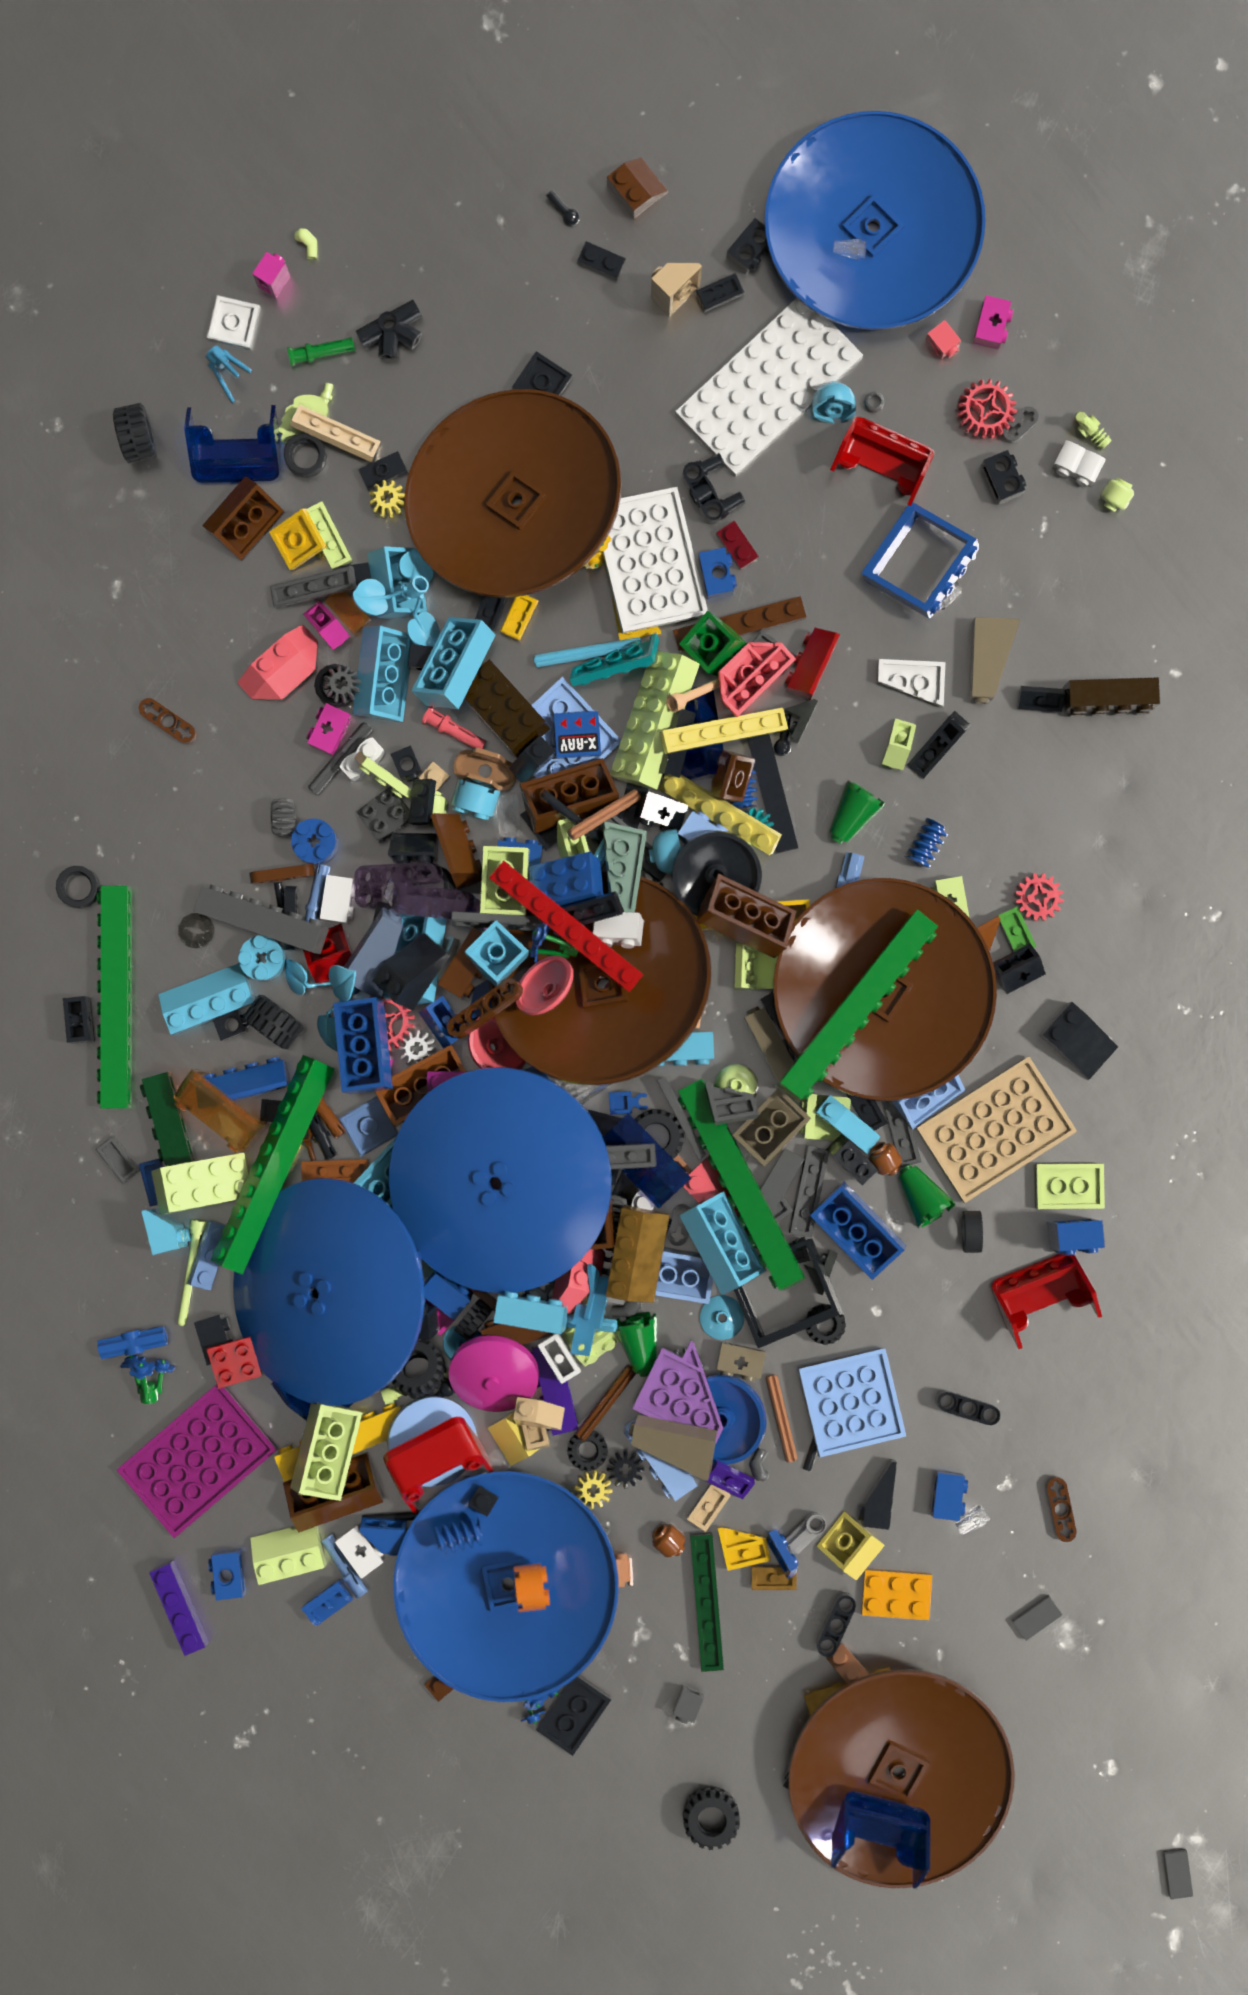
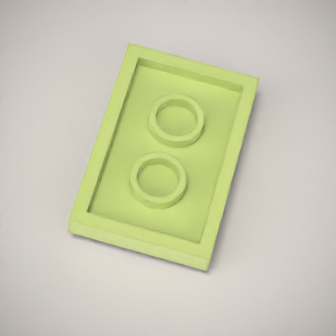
(1070, 1186)

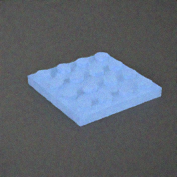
(564, 699)
(852, 1402)

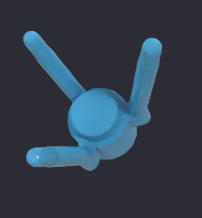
(219, 359)

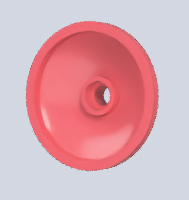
(545, 985)
(481, 1052)

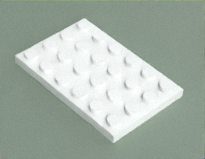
(653, 563)

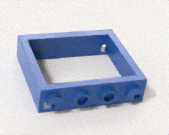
(892, 542)

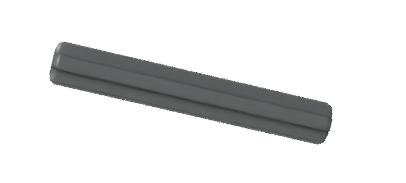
(334, 763)

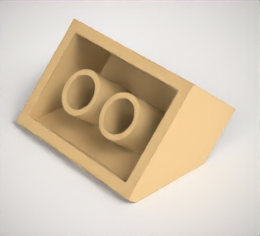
(674, 284)

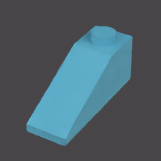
(847, 1124)

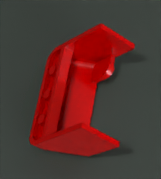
(885, 453)
(1040, 1287)
(432, 1455)

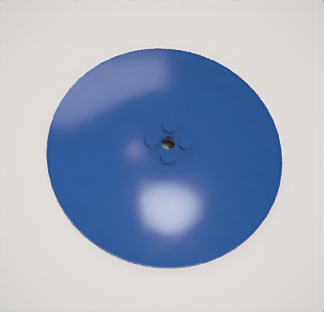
(886, 173)
(549, 1169)
(368, 1288)
(471, 1626)

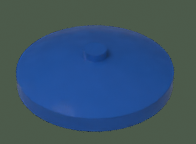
(741, 1417)

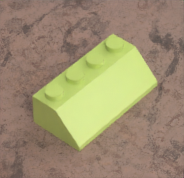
(326, 1451)

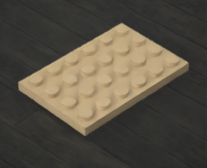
(996, 1129)

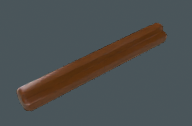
(605, 1403)

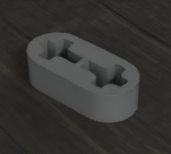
(1023, 428)

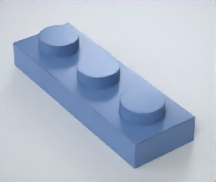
(203, 1269)

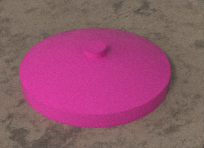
(493, 1373)

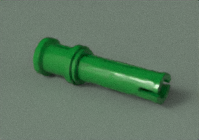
(311, 352)

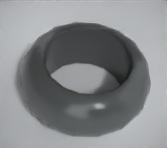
(874, 394)

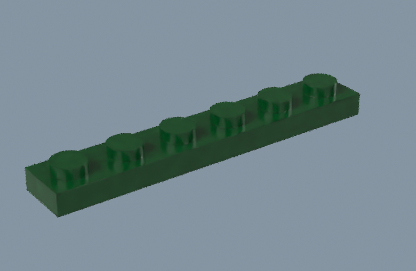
(706, 1602)

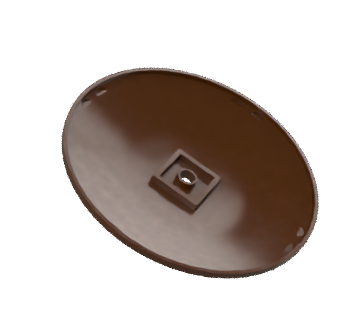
(505, 449)
(930, 1019)
(612, 1032)
(952, 1762)

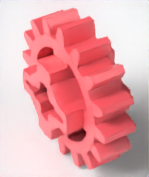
(1041, 908)

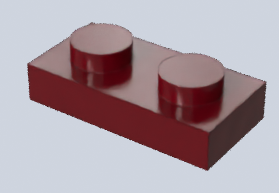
(737, 545)

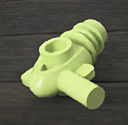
(1089, 426)

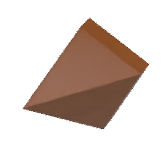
(988, 931)

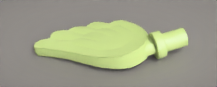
(312, 402)

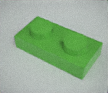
(1016, 929)

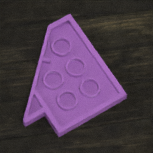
(679, 1391)

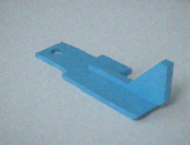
(590, 1316)

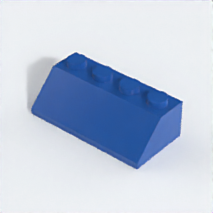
(253, 1079)
(858, 1230)

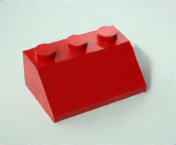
(811, 662)

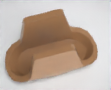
(469, 761)

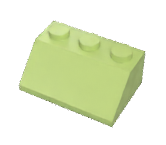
(286, 1554)

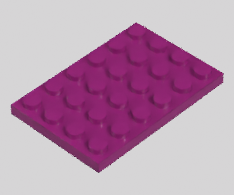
(196, 1460)

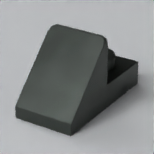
(803, 713)
(828, 1261)

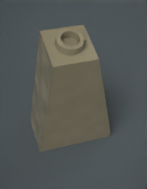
(989, 652)
(769, 1042)
(676, 1443)

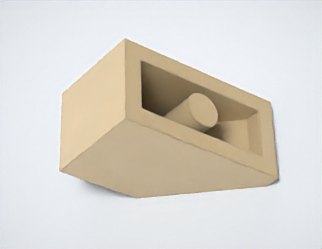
(538, 1414)

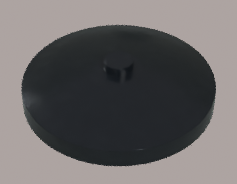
(711, 855)

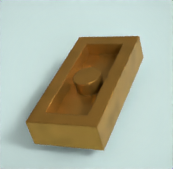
(771, 1579)

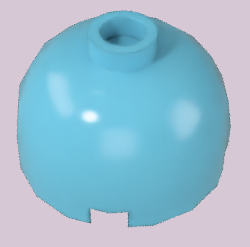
(834, 401)
(665, 848)

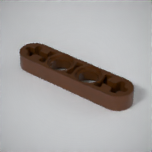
(485, 1010)

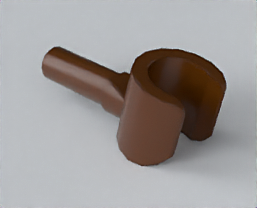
(308, 1144)

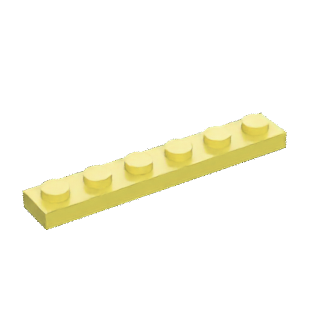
(723, 730)
(721, 812)

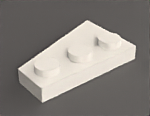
(914, 678)

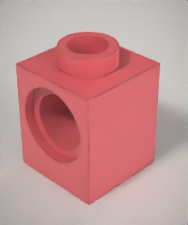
(943, 340)

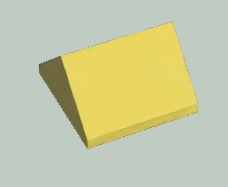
(510, 1439)

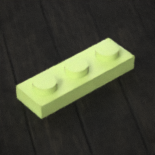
(335, 551)
(383, 776)

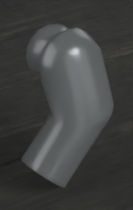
(629, 1309)
(756, 1466)

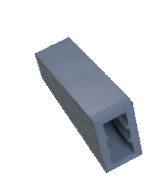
(375, 949)

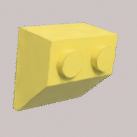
(850, 1545)

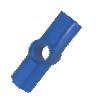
(132, 1342)

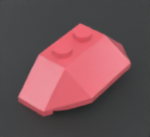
(281, 666)
(751, 673)
(574, 1284)

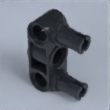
(703, 492)

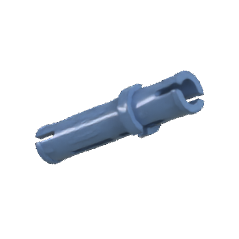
(314, 904)
(345, 1568)

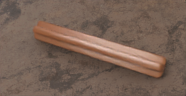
(604, 814)
(781, 1418)

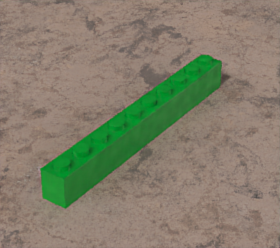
(115, 997)
(857, 1006)
(272, 1164)
(743, 1189)

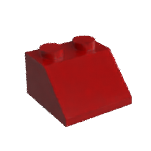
(334, 952)

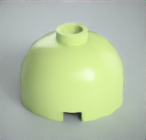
(738, 1078)

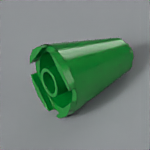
(853, 812)
(923, 1196)
(639, 1341)

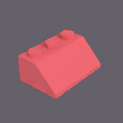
(705, 1183)

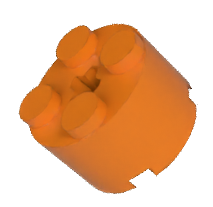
(530, 1587)

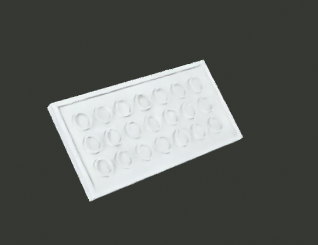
(768, 385)

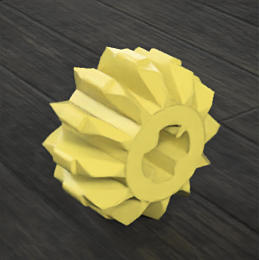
(379, 499)
(599, 1484)

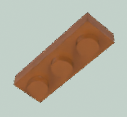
(336, 1169)

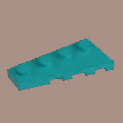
(616, 662)

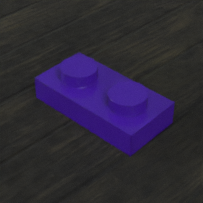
(730, 1480)

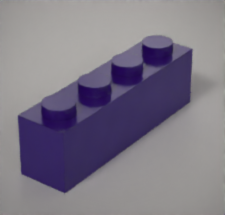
(555, 1392)
(179, 1608)

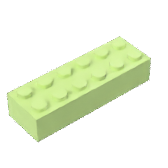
(641, 745)

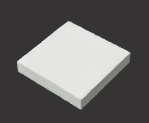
(233, 322)

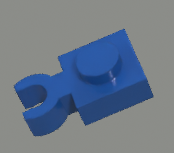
(622, 1102)

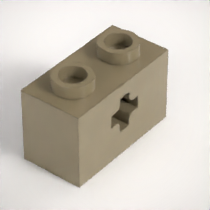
(731, 1352)

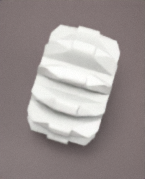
(412, 1043)

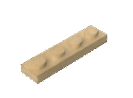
(335, 433)

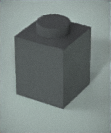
(687, 1705)

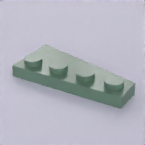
(624, 860)

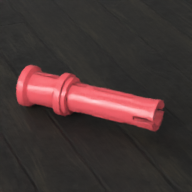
(445, 724)

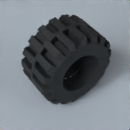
(134, 433)
(273, 1022)
(670, 1122)
(430, 1379)
(711, 1837)

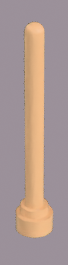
(677, 701)

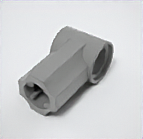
(804, 1534)

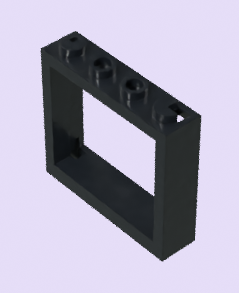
(751, 1317)

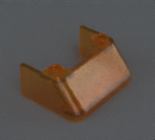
(219, 1112)

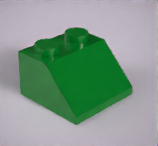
(712, 643)

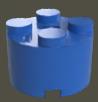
(307, 831)

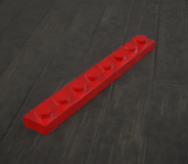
(566, 926)

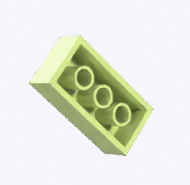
(200, 1183)

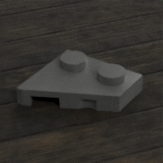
(729, 1105)

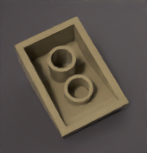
(773, 1129)

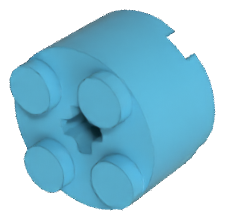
(474, 798)
(249, 958)

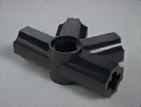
(389, 337)

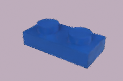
(779, 1548)

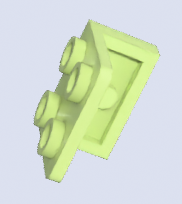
(753, 968)
(817, 1127)
(601, 1343)

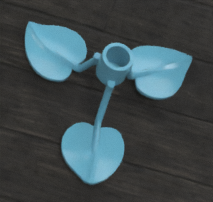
(371, 598)
(343, 988)

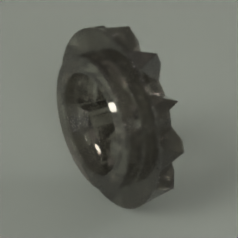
(199, 940)

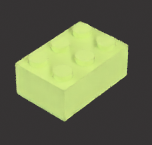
(493, 898)

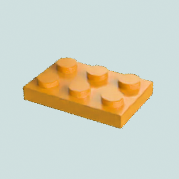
(896, 1594)

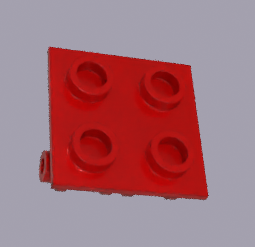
(234, 1362)

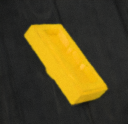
(519, 616)

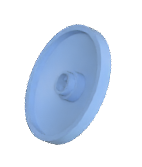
(420, 1417)

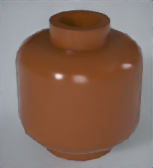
(885, 1158)
(668, 1540)

